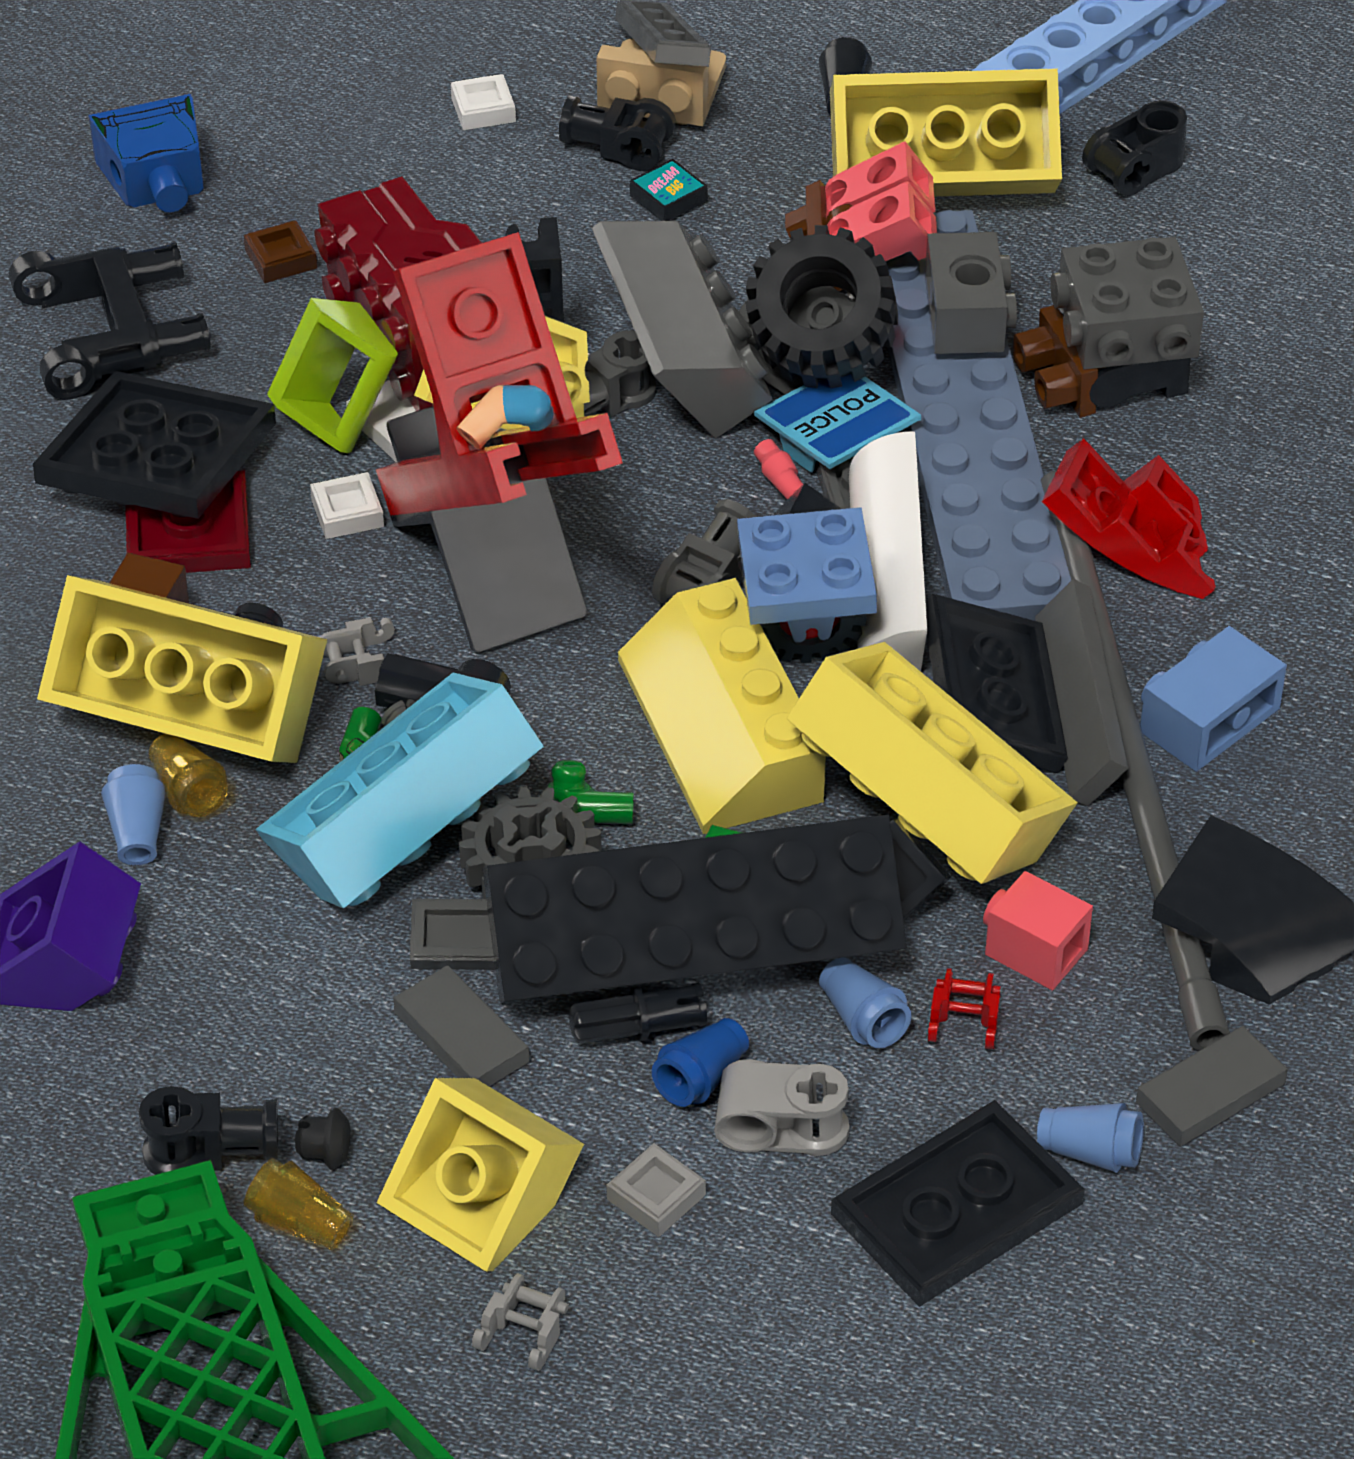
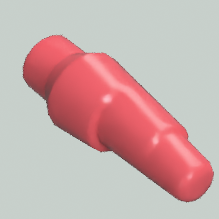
(778, 467)

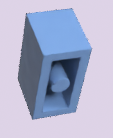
(1212, 697)

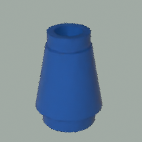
(693, 1065)

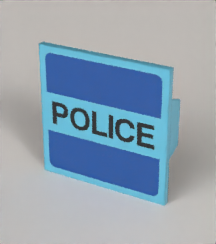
(834, 422)

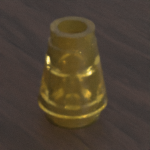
(188, 776)
(297, 1205)

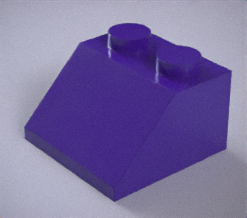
(65, 931)

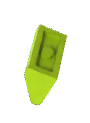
(317, 363)

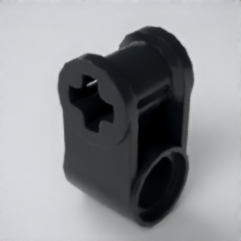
(1139, 146)

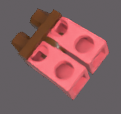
(879, 199)

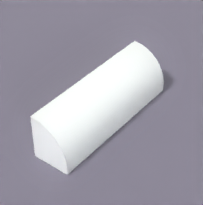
(886, 487)

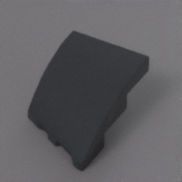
(1260, 910)

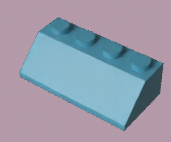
(402, 789)

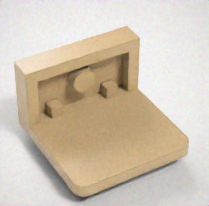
(633, 75)

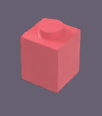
(1037, 929)

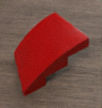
(1139, 522)

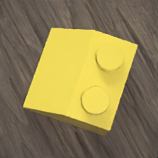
(478, 1170)

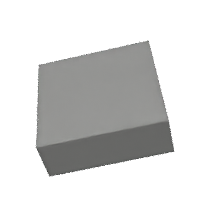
(656, 1190)

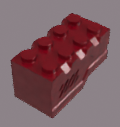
(363, 243)

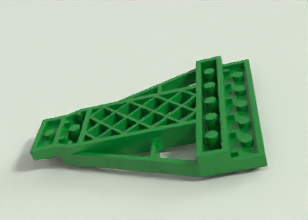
(168, 1258)

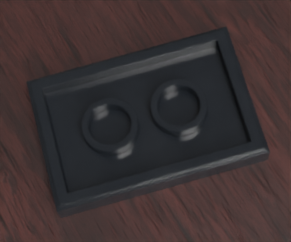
(999, 674)
(957, 1202)

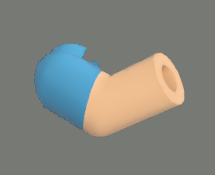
(506, 405)

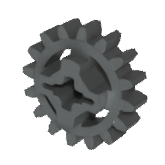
(525, 831)

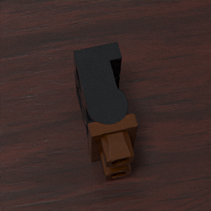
(1086, 388)

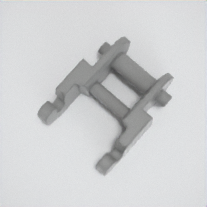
(353, 639)
(501, 1310)

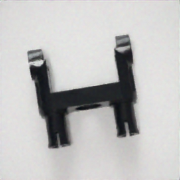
(132, 340)

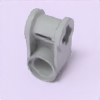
(775, 1105)

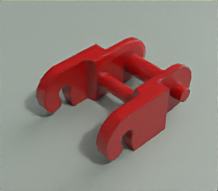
(941, 1004)

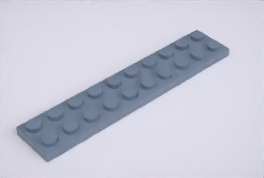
(974, 457)

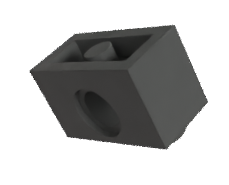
(967, 292)

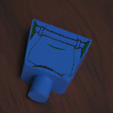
(150, 152)

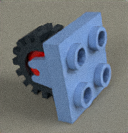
(808, 579)

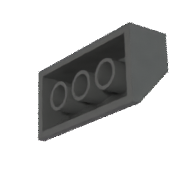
(686, 320)

